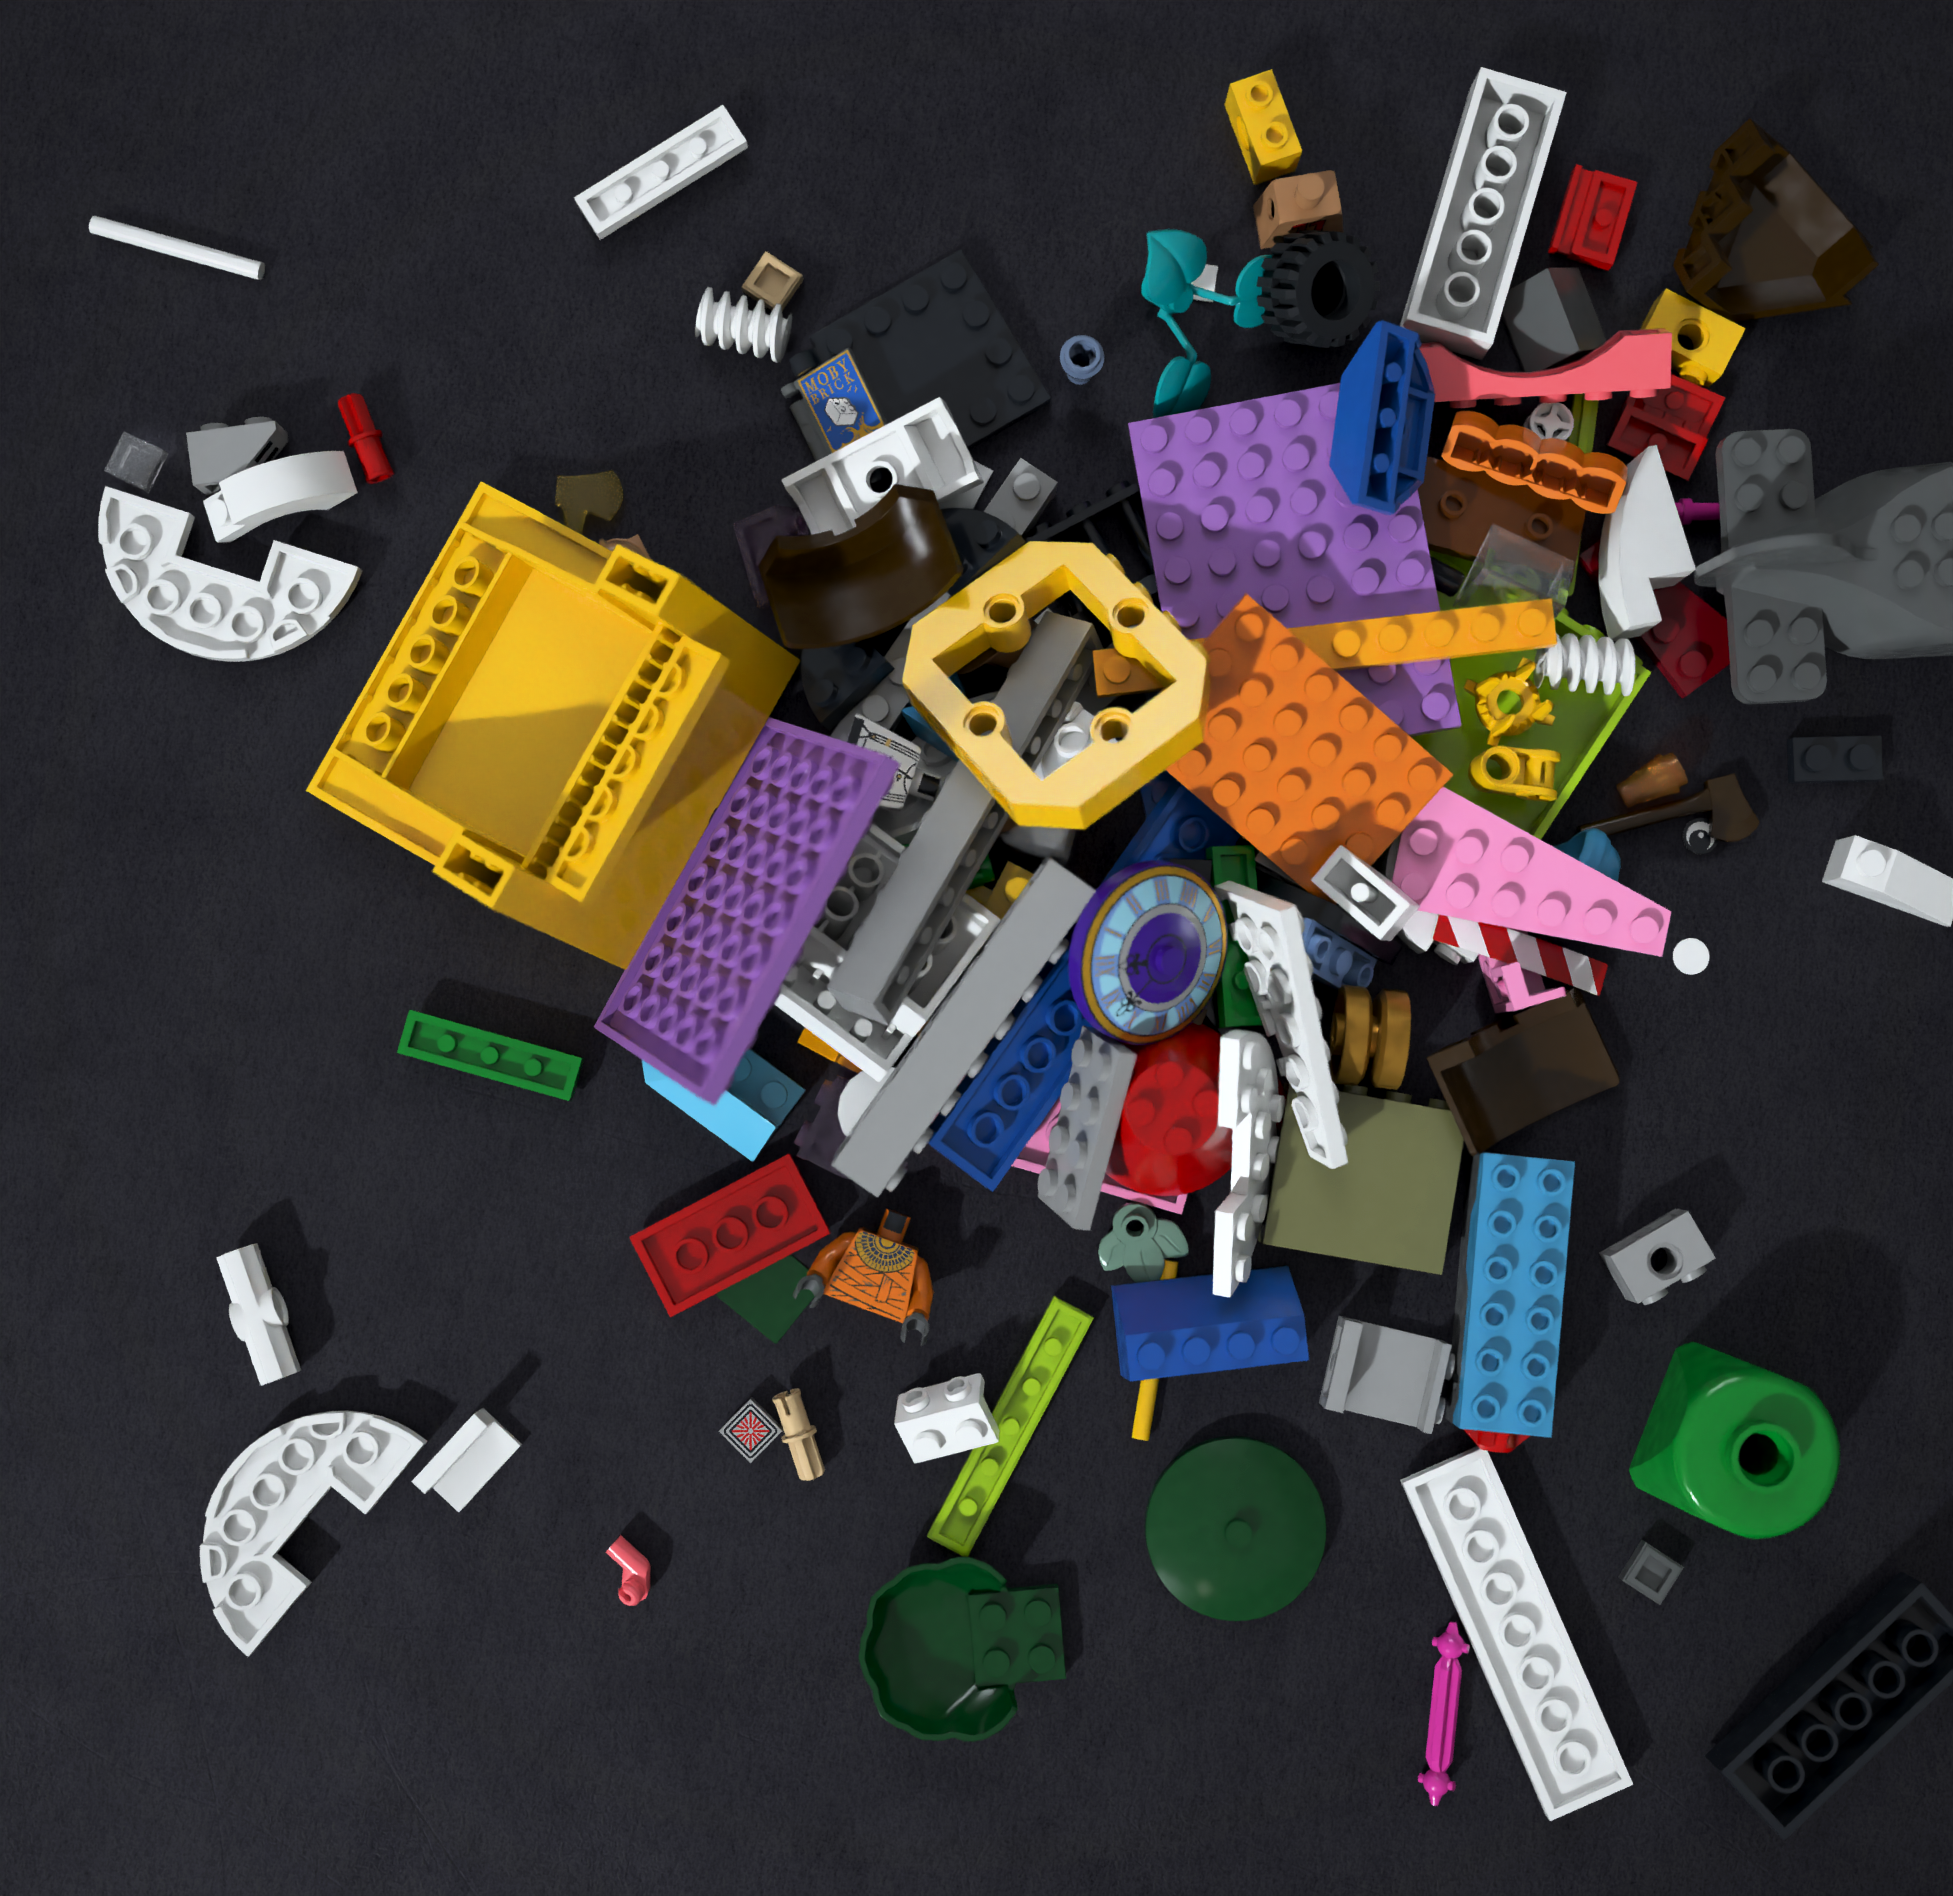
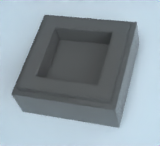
(1650, 1572)

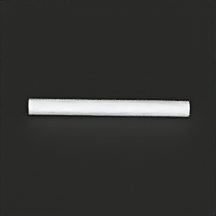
(176, 247)

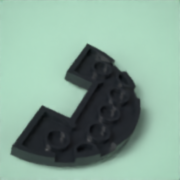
(845, 674)

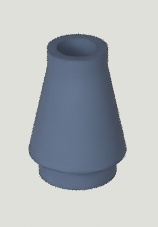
(1081, 350)

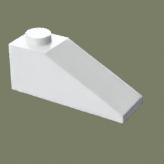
(1890, 879)

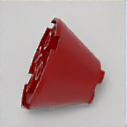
(1169, 1118)

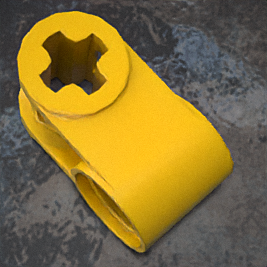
(1524, 772)

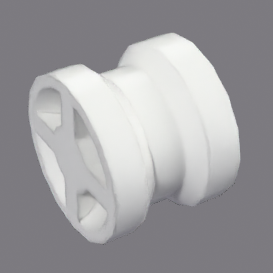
(1552, 418)

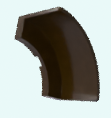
(864, 579)
(1523, 1070)

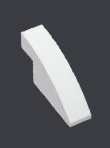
(1641, 549)

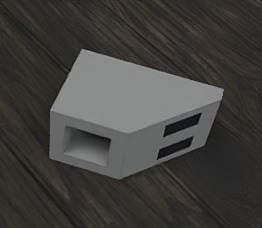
(225, 450)

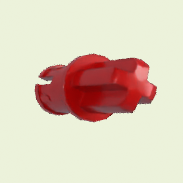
(365, 438)

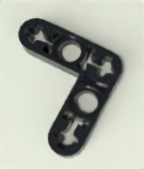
(1331, 917)

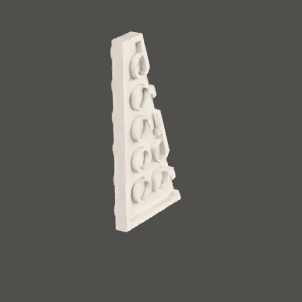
(1285, 999)

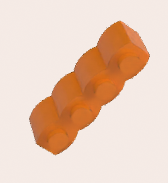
(1547, 465)

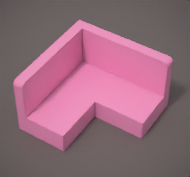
(1513, 986)

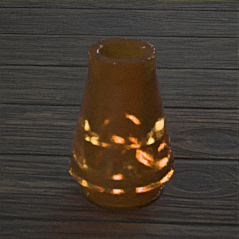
(1653, 780)

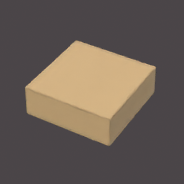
(772, 282)

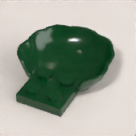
(953, 1645)

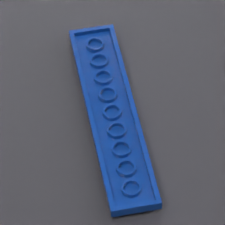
(1033, 1058)

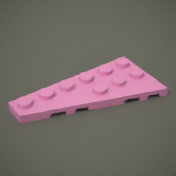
(1490, 872)

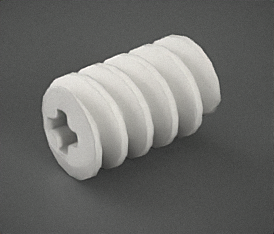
(743, 325)
(1589, 662)

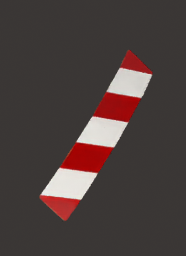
(1529, 951)

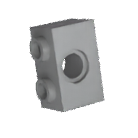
(1631, 1257)

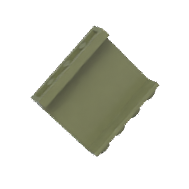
(1389, 1198)

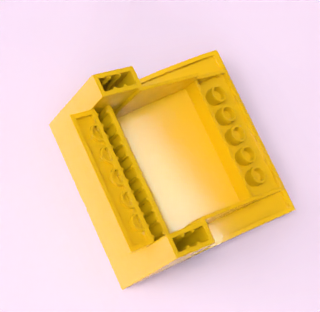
(554, 725)

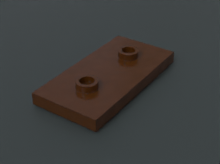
(1464, 504)

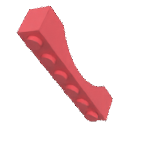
(1625, 362)

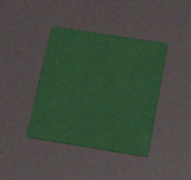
(768, 1298)

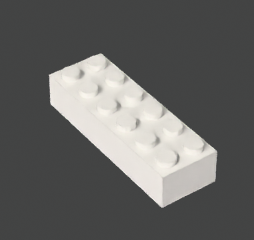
(1482, 212)

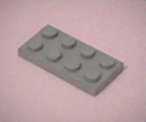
(1086, 1127)

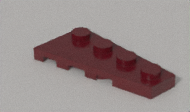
(1689, 640)

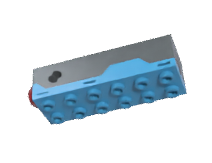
(1509, 1298)

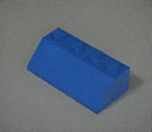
(1188, 1330)

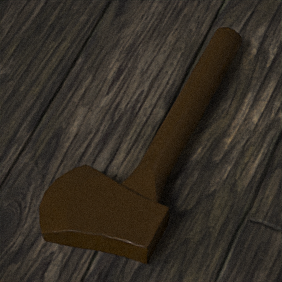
(1722, 798)

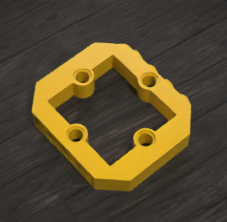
(1104, 770)

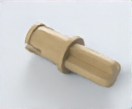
(799, 1434)

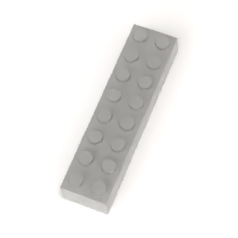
(961, 1029)

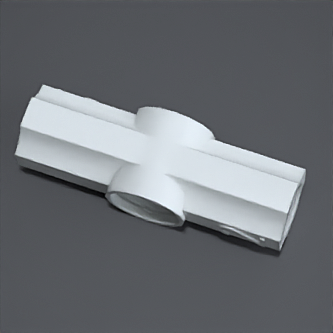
(258, 1314)

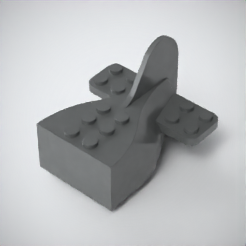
(1836, 571)

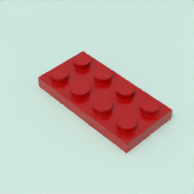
(730, 1235)

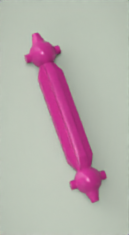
(1443, 1713)

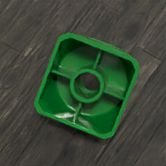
(1696, 1435)

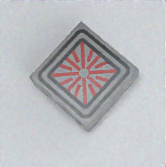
(751, 1430)

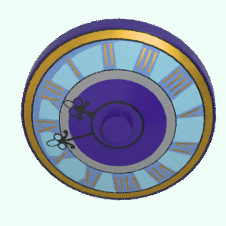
(1148, 952)

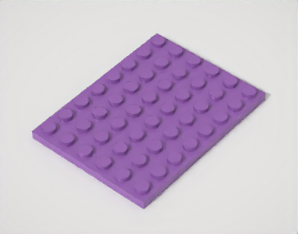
(1251, 507)
(745, 905)

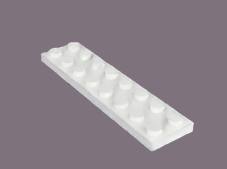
(1516, 1632)

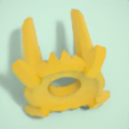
(1531, 708)

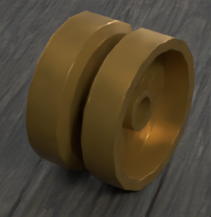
(1370, 1037)

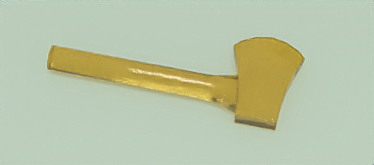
(591, 494)

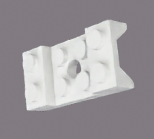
(918, 449)

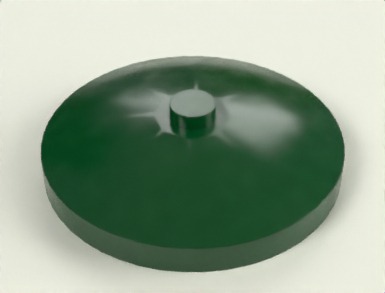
(1235, 1528)

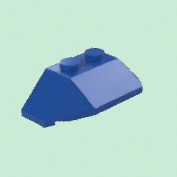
(1383, 420)

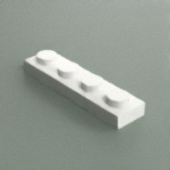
(661, 172)

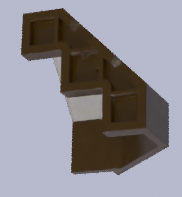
(1768, 236)

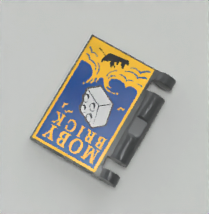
(835, 405)

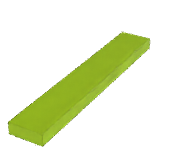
(1016, 1417)

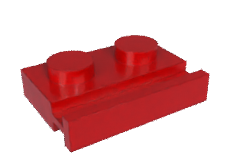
(1592, 217)

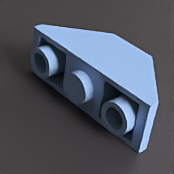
(1335, 959)

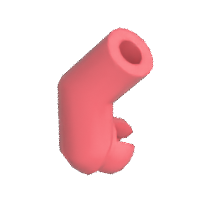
(635, 1573)

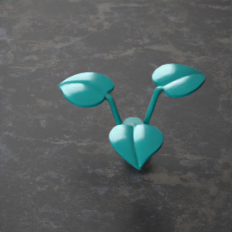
(1172, 265)

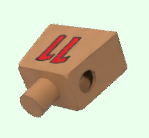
(1298, 204)

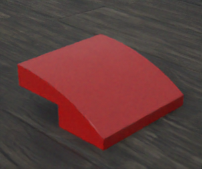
(1672, 420)

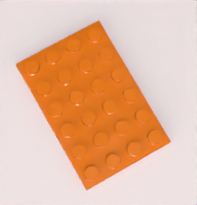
(1300, 752)

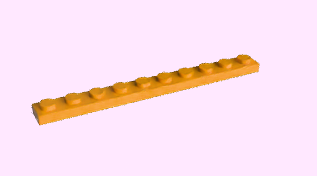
(1380, 642)

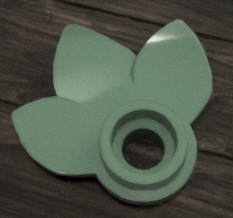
(1141, 1250)

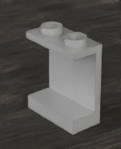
(1387, 1374)

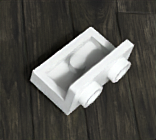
(945, 1418)

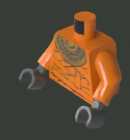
(875, 1274)

